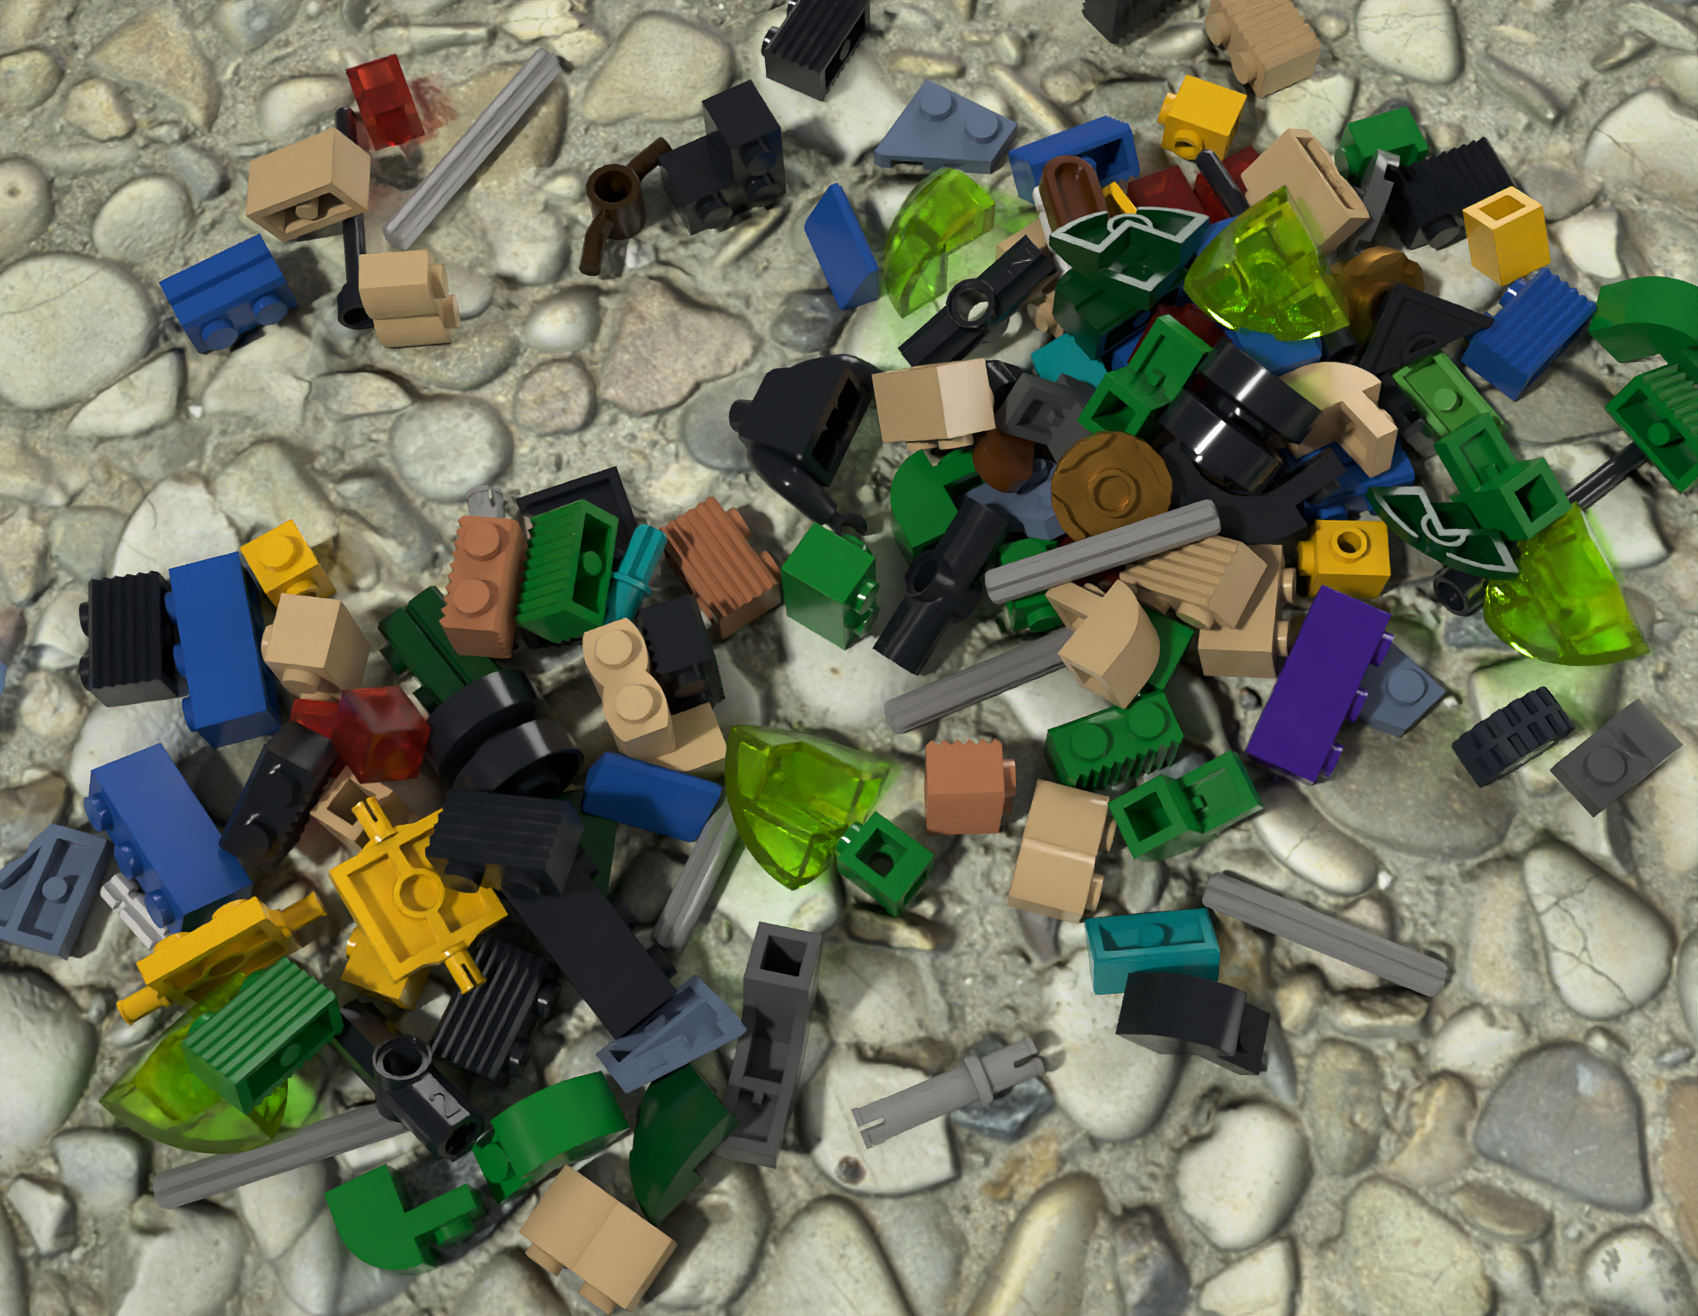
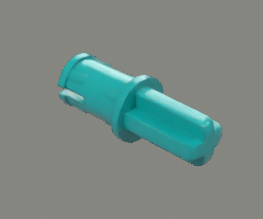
(631, 580)

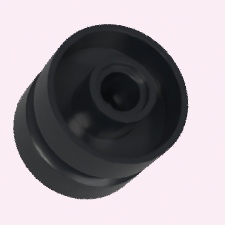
(1228, 432)
(501, 739)

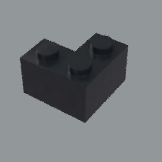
(729, 167)

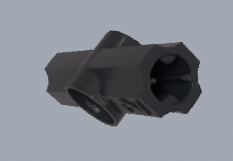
(1006, 288)
(942, 586)
(406, 1082)

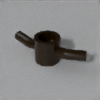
(617, 203)

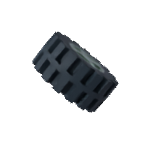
(1512, 736)

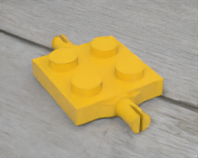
(406, 906)
(238, 938)

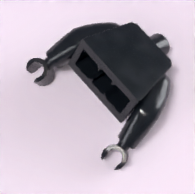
(803, 429)

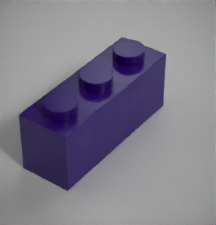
(1319, 686)

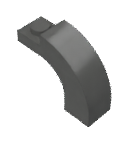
(770, 1056)

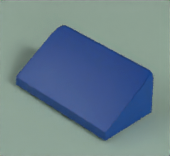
(842, 250)
(649, 796)

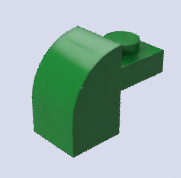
(1649, 319)
(1139, 393)
(1496, 488)
(922, 499)
(1185, 812)
(546, 1132)
(389, 1232)

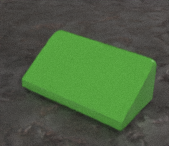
(1442, 393)

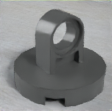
(1374, 193)

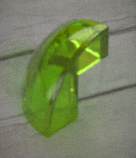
(928, 227)
(1268, 275)
(1565, 600)
(797, 797)
(177, 1108)

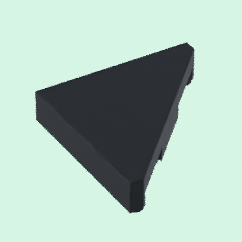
(1413, 326)
(1406, 417)
(600, 488)

